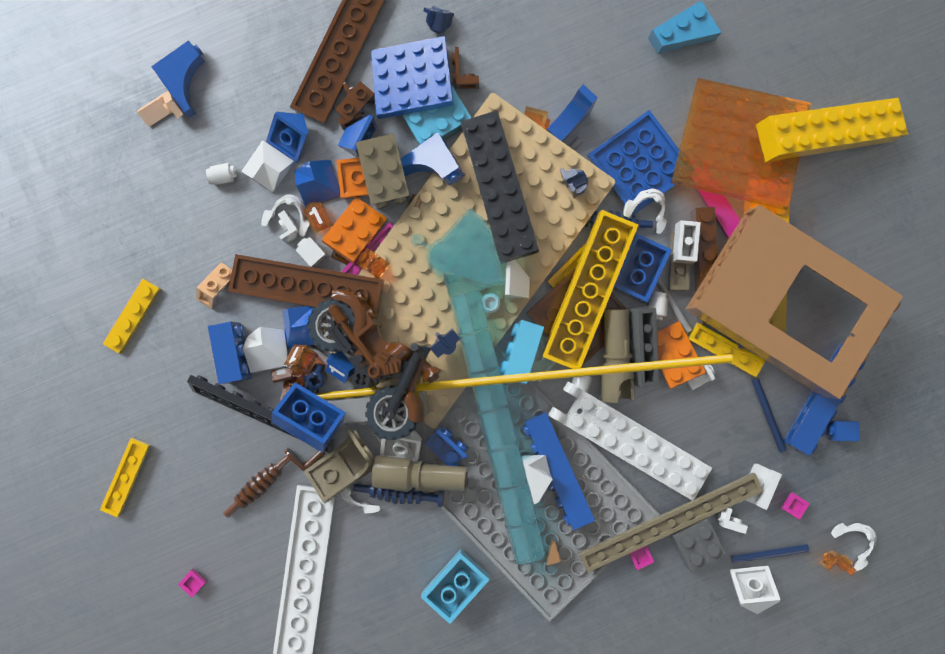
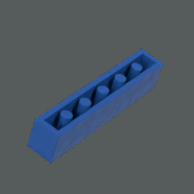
(814, 418)
(563, 478)

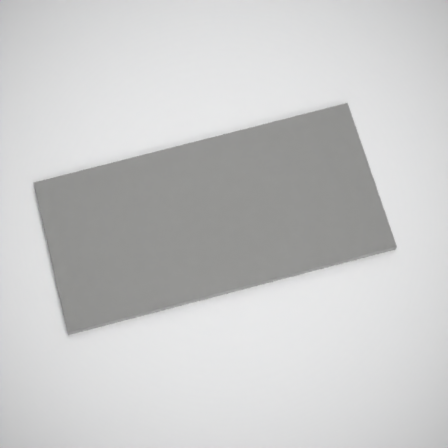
(479, 513)

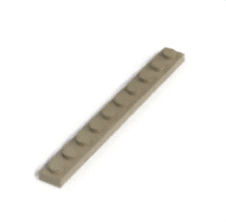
(670, 522)

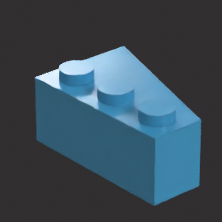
(685, 29)

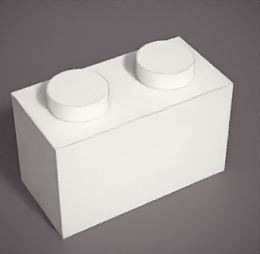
(686, 242)

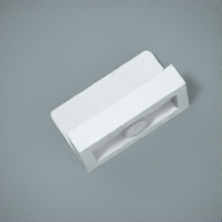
(768, 480)

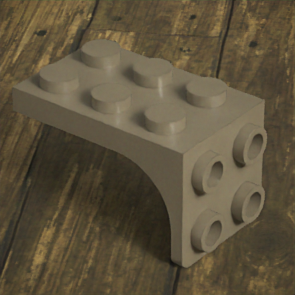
(383, 170)
(341, 467)

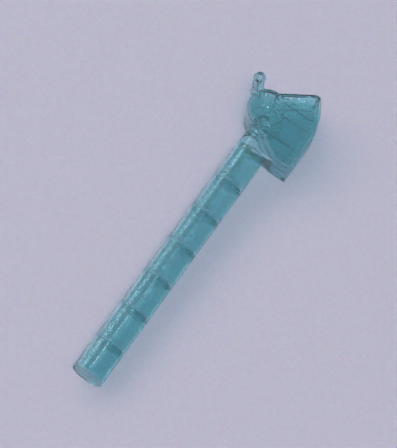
(469, 264)

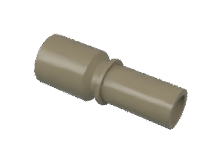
(617, 353)
(405, 474)

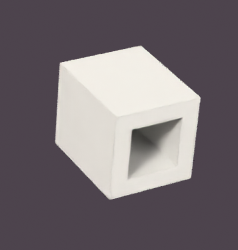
(311, 252)

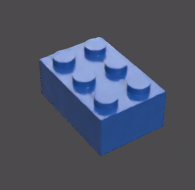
(641, 268)
(228, 352)
(308, 417)

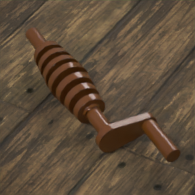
(262, 481)

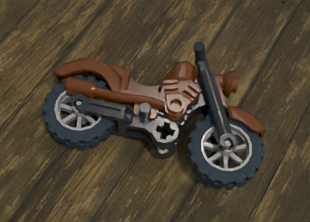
(357, 335)

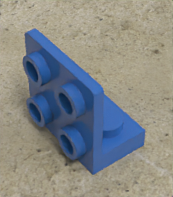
(446, 447)

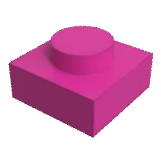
(795, 505)
(641, 557)
(192, 583)

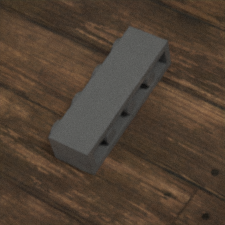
(643, 343)

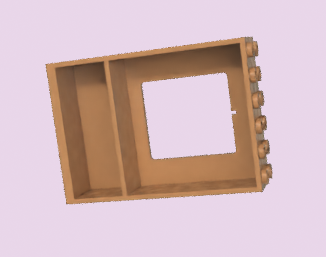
(753, 279)

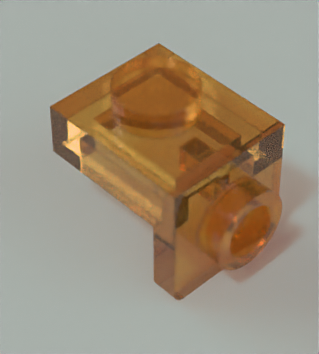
(373, 263)
(843, 562)

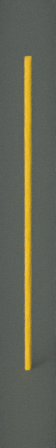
(601, 370)

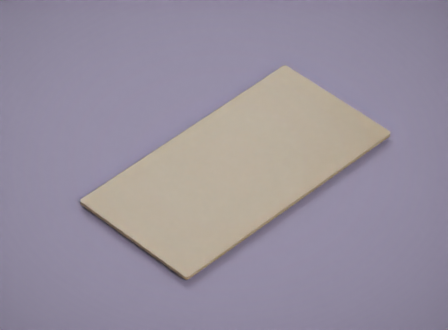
(417, 301)

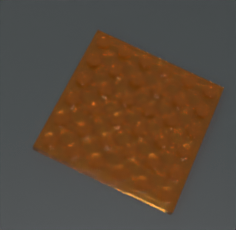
(723, 147)

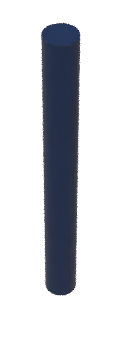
(769, 415)
(770, 553)

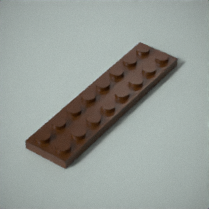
(336, 58)
(298, 283)

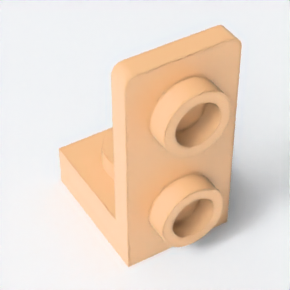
(159, 109)
(213, 285)

